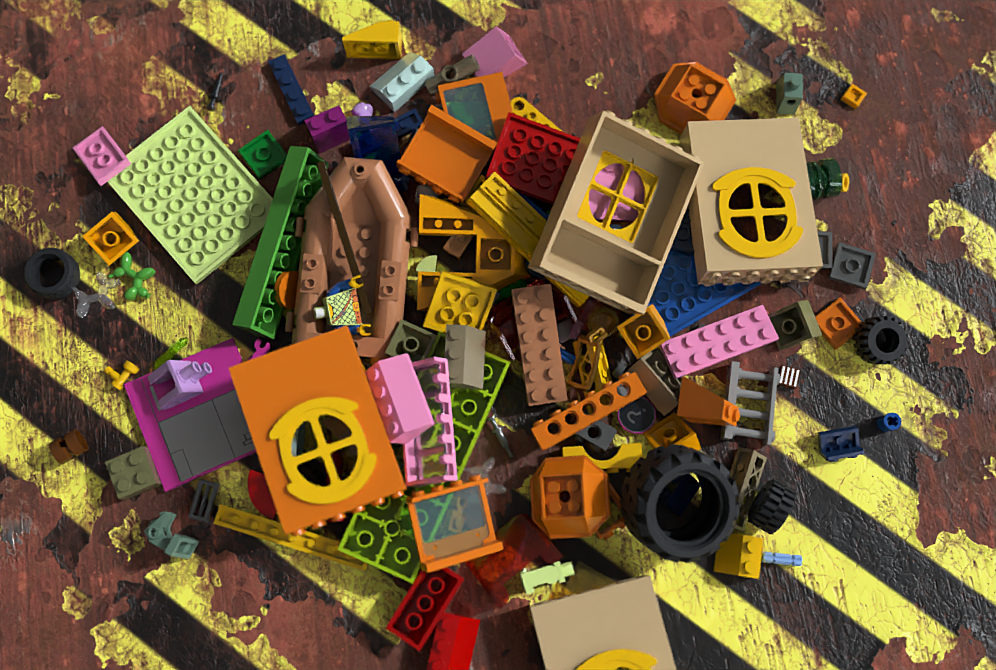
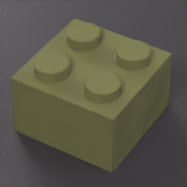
(133, 473)

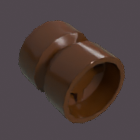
(65, 449)

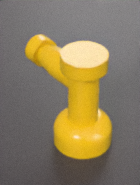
(119, 379)

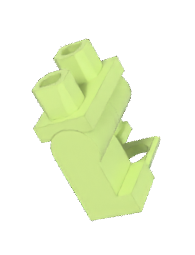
(545, 574)

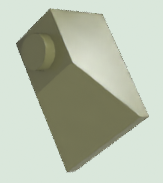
(412, 341)

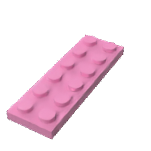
(718, 342)

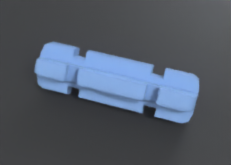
(780, 558)

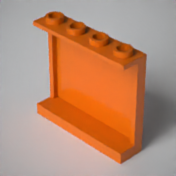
(446, 155)

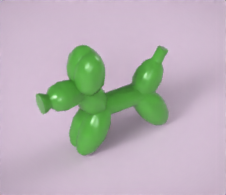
(144, 274)

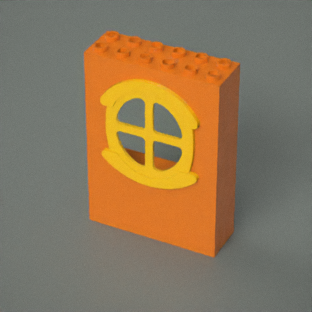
(299, 386)

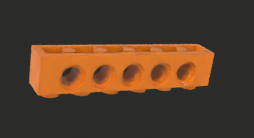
(634, 391)

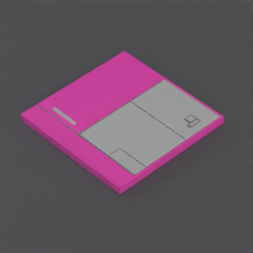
(198, 432)

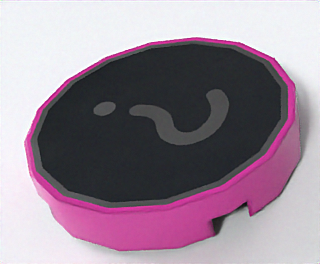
(637, 416)

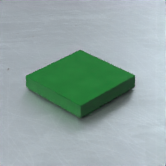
(263, 154)

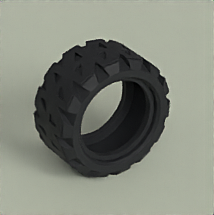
(709, 525)

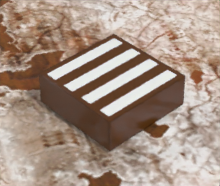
(789, 376)

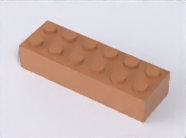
(539, 345)

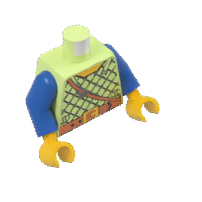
(342, 307)

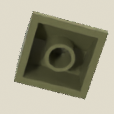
(795, 325)

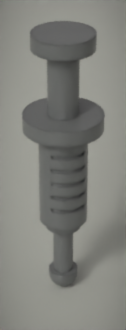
(500, 435)

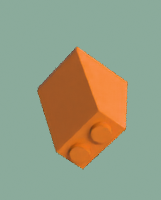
(705, 407)

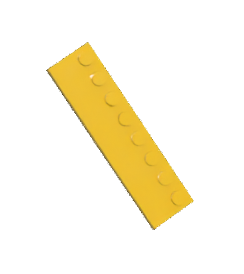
(515, 222)

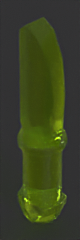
(170, 352)

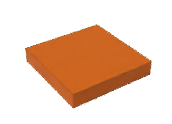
(837, 323)

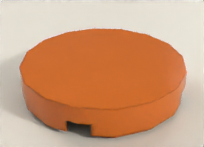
(286, 289)

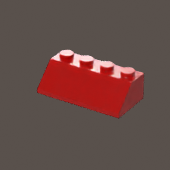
(424, 606)
(453, 642)

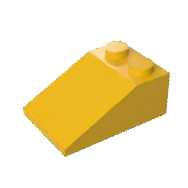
(375, 41)

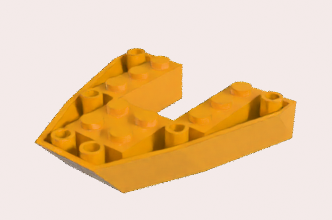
(495, 258)

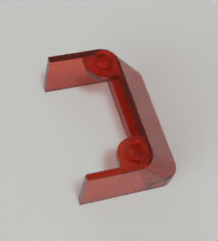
(502, 320)

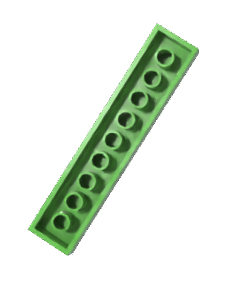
(278, 246)

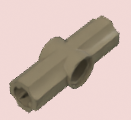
(462, 70)

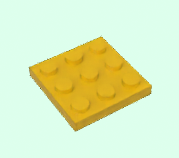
(459, 303)

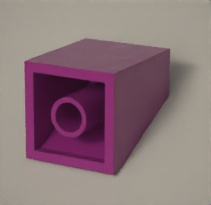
(328, 129)

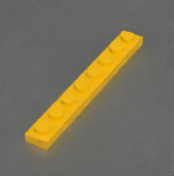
(274, 532)

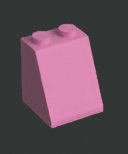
(496, 54)

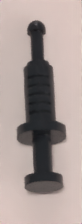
(214, 96)

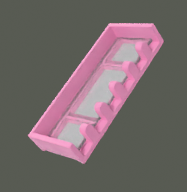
(432, 453)

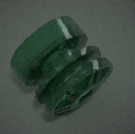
(824, 178)

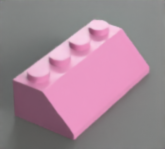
(399, 398)

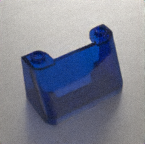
(377, 140)

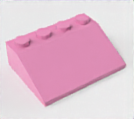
(610, 178)

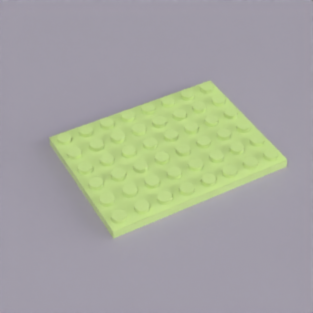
(193, 194)

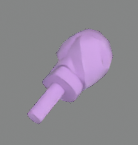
(362, 109)

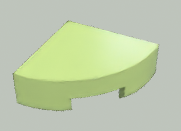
(427, 264)

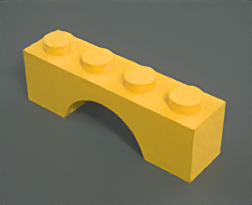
(623, 459)

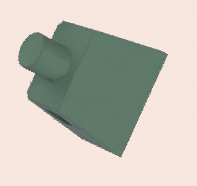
(789, 88)

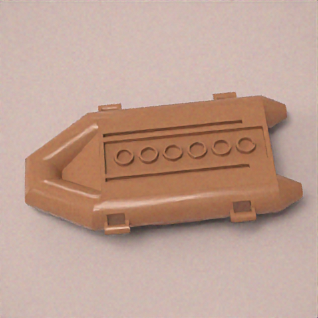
(377, 233)

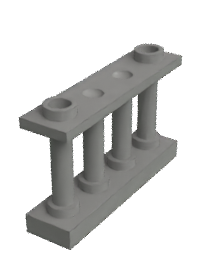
(733, 392)

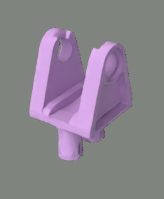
(186, 380)

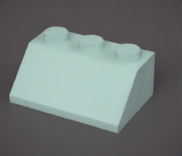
(403, 80)

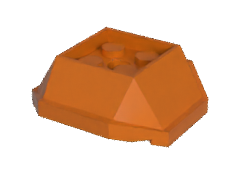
(675, 98)
(588, 501)

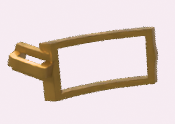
(587, 340)

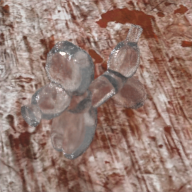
(83, 305)
(483, 470)

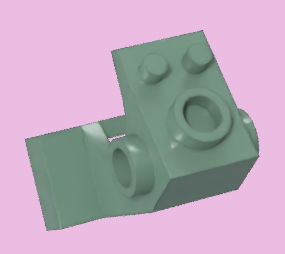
(176, 545)

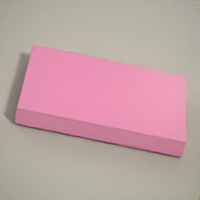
(101, 156)

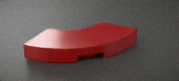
(261, 495)

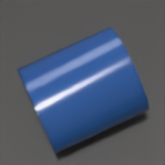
(895, 422)

